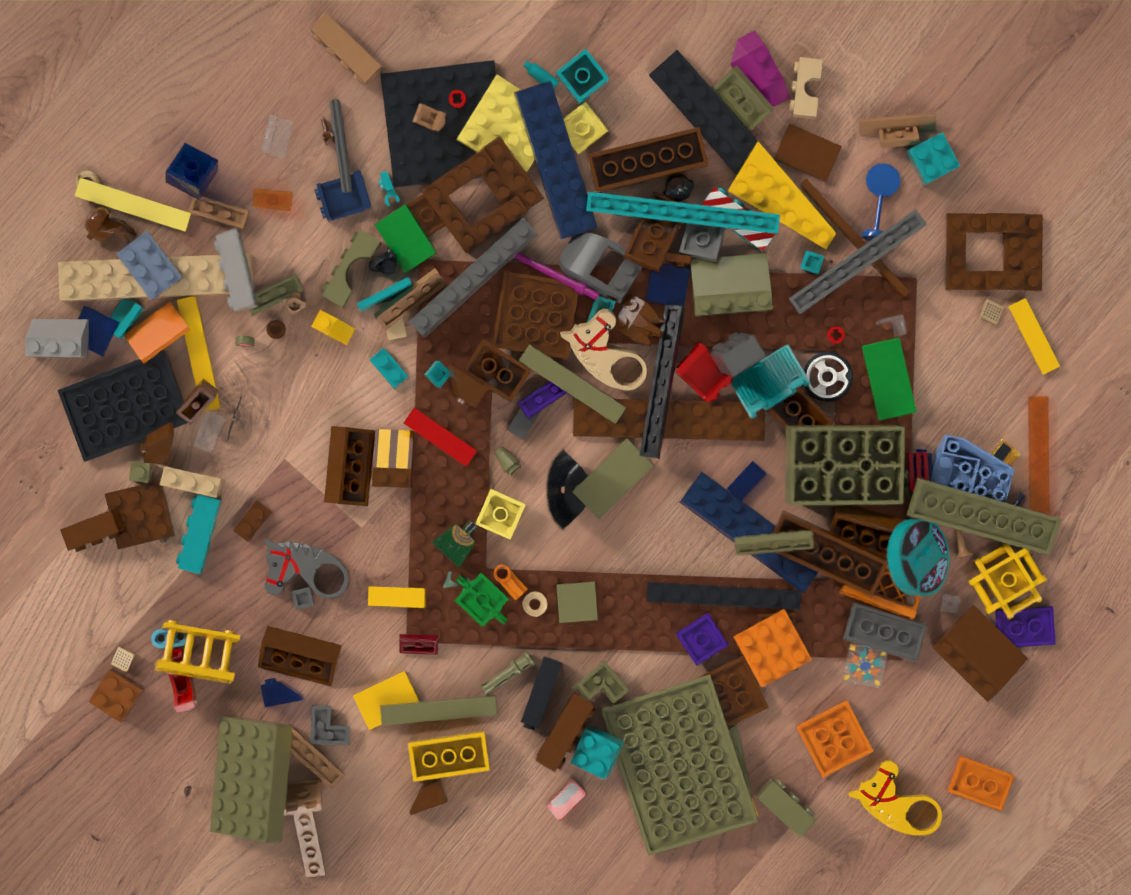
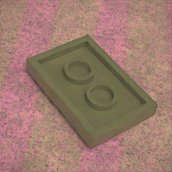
(743, 98)

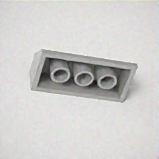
(236, 270)

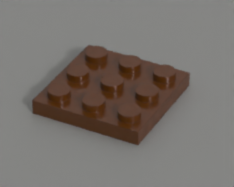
(142, 513)
(737, 690)

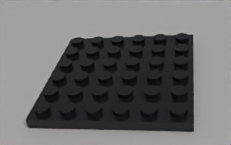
(415, 151)

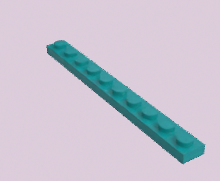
(683, 212)

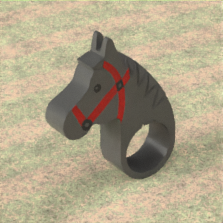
(293, 558)

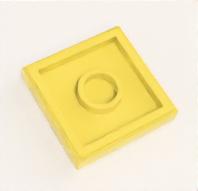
(584, 128)

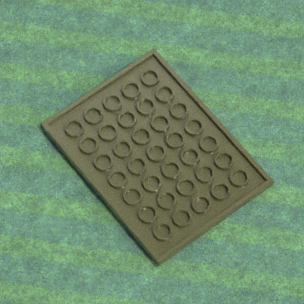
(680, 765)

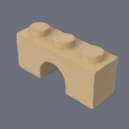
(803, 104)
(191, 482)

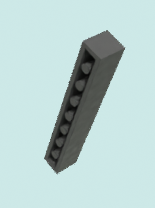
(474, 278)

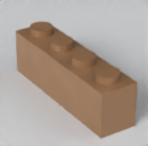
(349, 52)

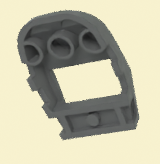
(582, 256)

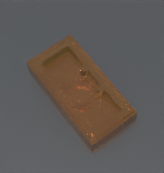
(272, 199)

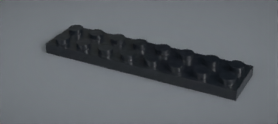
(704, 110)

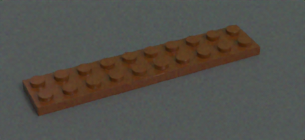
(683, 421)

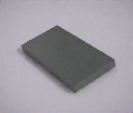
(884, 632)

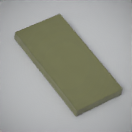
(612, 478)

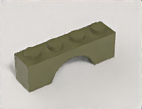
(362, 247)

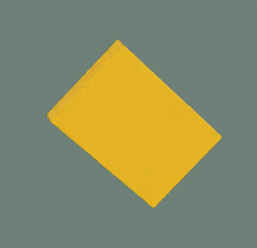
(390, 691)

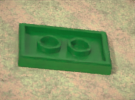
(406, 238)

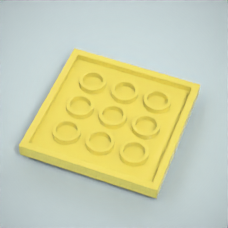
(497, 116)

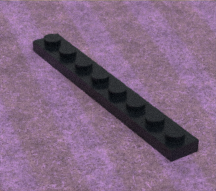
(662, 382)
(723, 596)

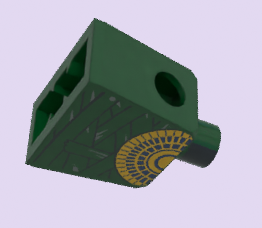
(457, 542)

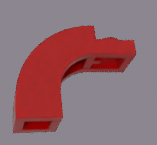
(182, 686)

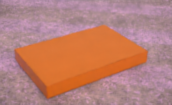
(156, 332)
(980, 783)

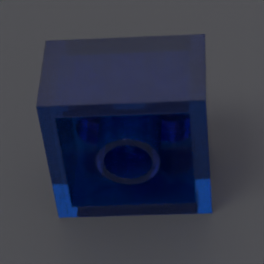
(191, 171)

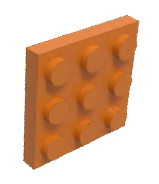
(772, 648)
(834, 738)

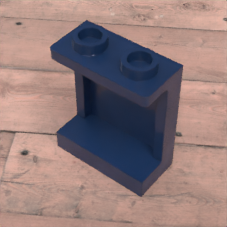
(340, 204)

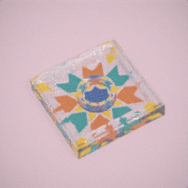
(864, 666)

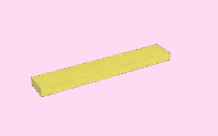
(132, 204)

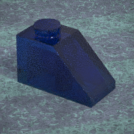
(278, 693)

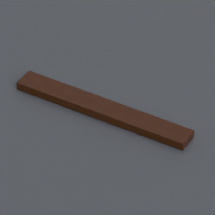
(852, 236)

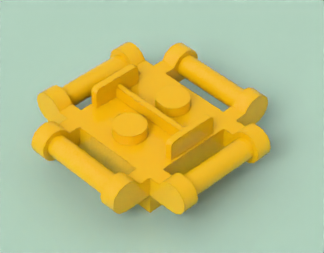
(1007, 580)

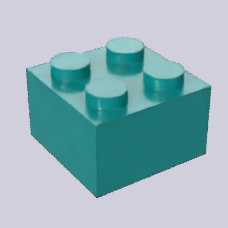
(582, 76)
(933, 159)
(597, 752)

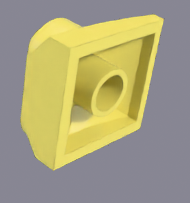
(500, 513)

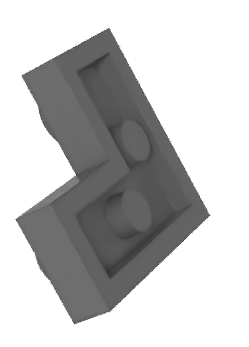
(323, 732)

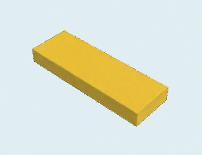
(397, 597)

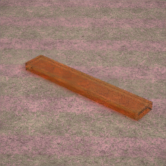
(1038, 453)

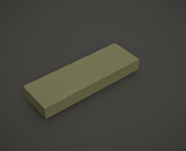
(276, 293)

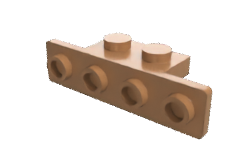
(898, 129)

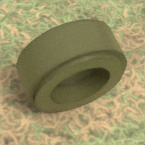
(245, 341)

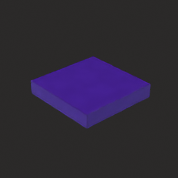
(702, 639)

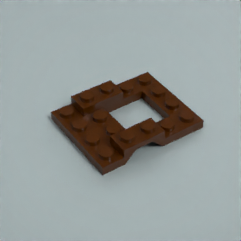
(504, 178)
(1021, 251)

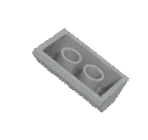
(57, 338)

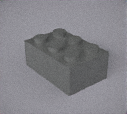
(736, 353)

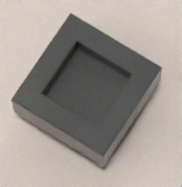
(302, 598)

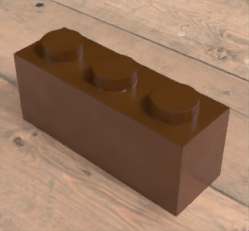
(93, 530)

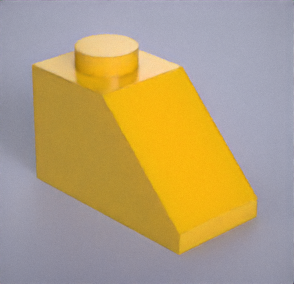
(333, 327)

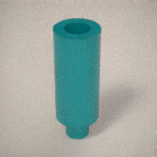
(540, 74)

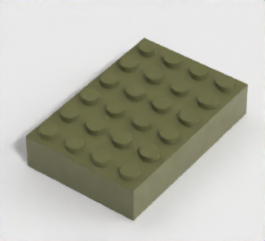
(844, 464)
(251, 779)

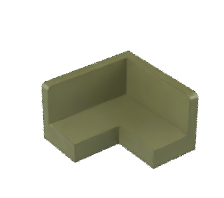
(603, 679)

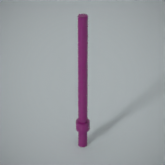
(580, 287)

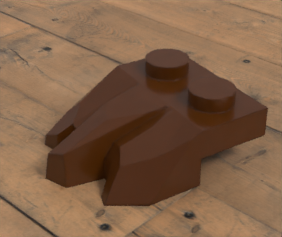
(639, 320)

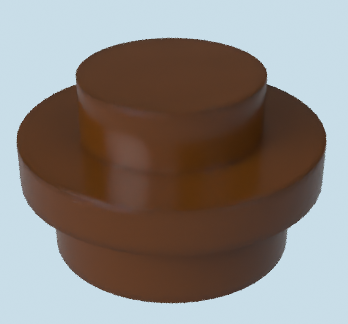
(276, 329)

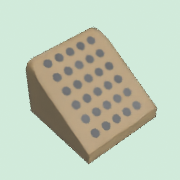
(991, 312)
(123, 659)

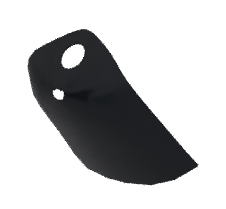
(568, 474)

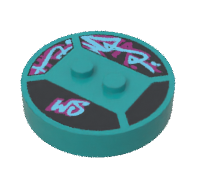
(918, 557)

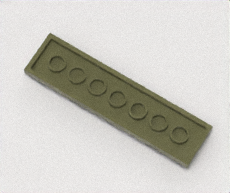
(983, 516)

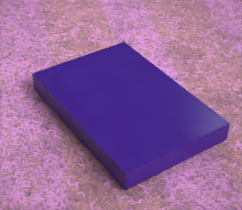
(1028, 627)

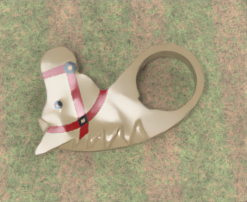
(591, 349)

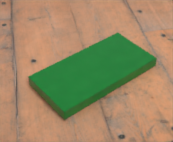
(889, 379)

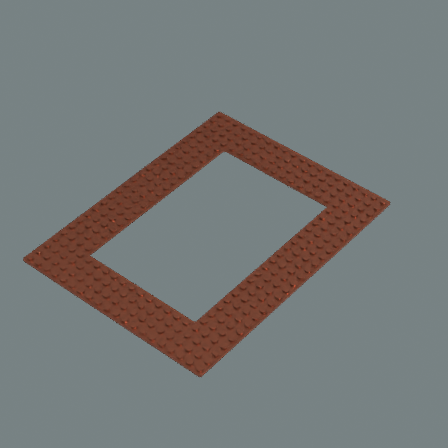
(452, 493)

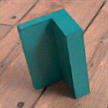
(126, 314)

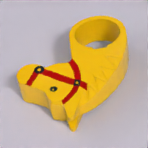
(880, 801)

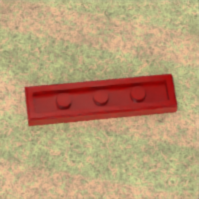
(440, 437)

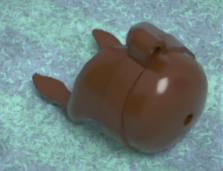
(101, 227)

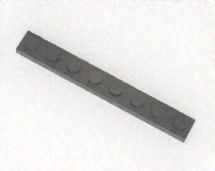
(858, 261)

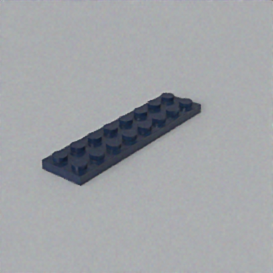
(555, 159)
(737, 519)

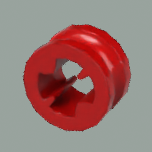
(451, 99)
(839, 330)

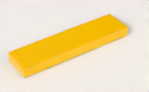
(1033, 336)

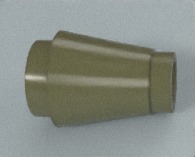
(507, 461)

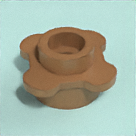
(294, 298)

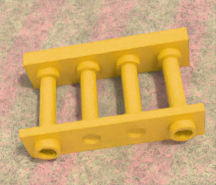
(185, 667)

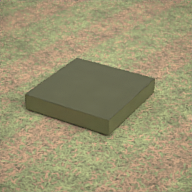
(577, 602)

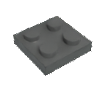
(702, 241)

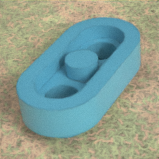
(155, 639)

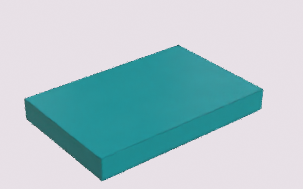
(384, 295)

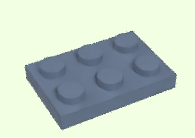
(149, 265)

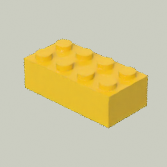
(449, 756)

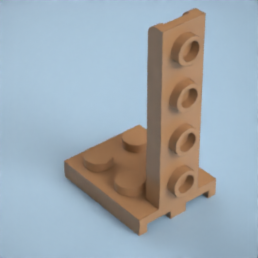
(301, 801)

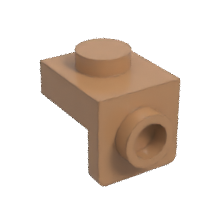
(429, 118)

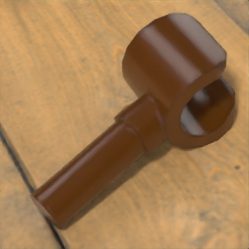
(327, 134)

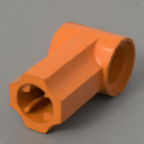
(510, 582)

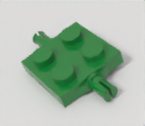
(481, 599)

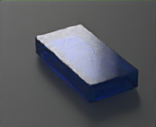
(746, 481)

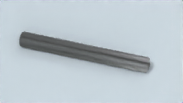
(340, 144)

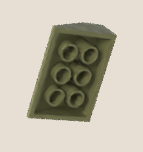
(731, 285)

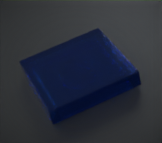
(668, 286)
(100, 330)

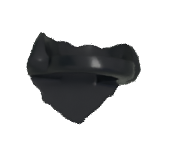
(680, 192)
(385, 264)

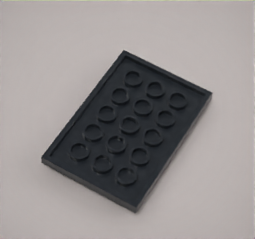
(122, 405)

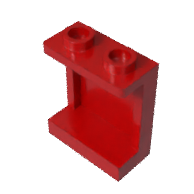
(702, 374)

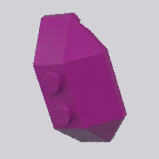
(759, 67)

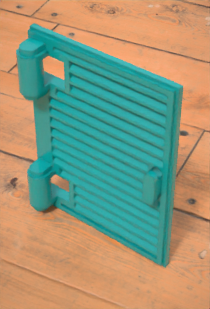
(770, 381)

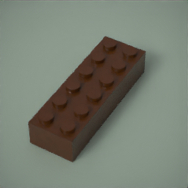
(647, 160)
(834, 555)

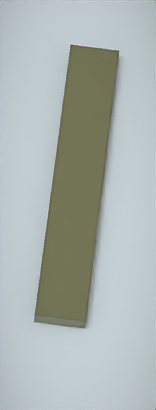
(572, 383)
(438, 710)

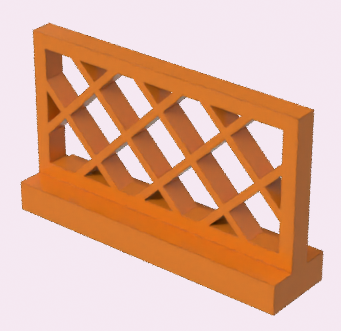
(884, 602)

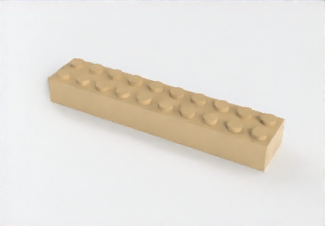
(113, 281)

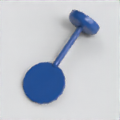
(881, 181)

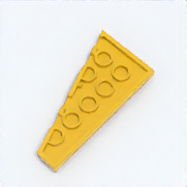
(772, 191)

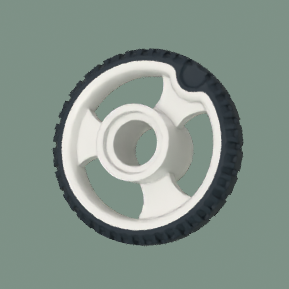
(845, 376)

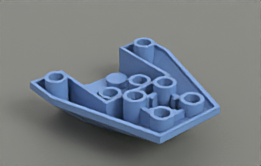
(970, 469)

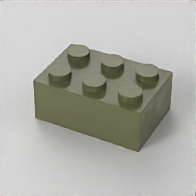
(786, 806)

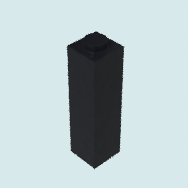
(541, 693)

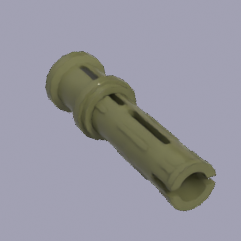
(515, 668)

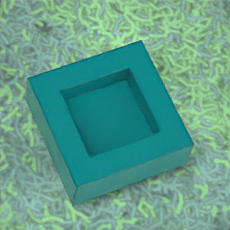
(811, 262)
(437, 374)

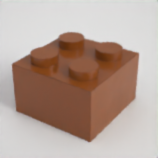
(116, 695)

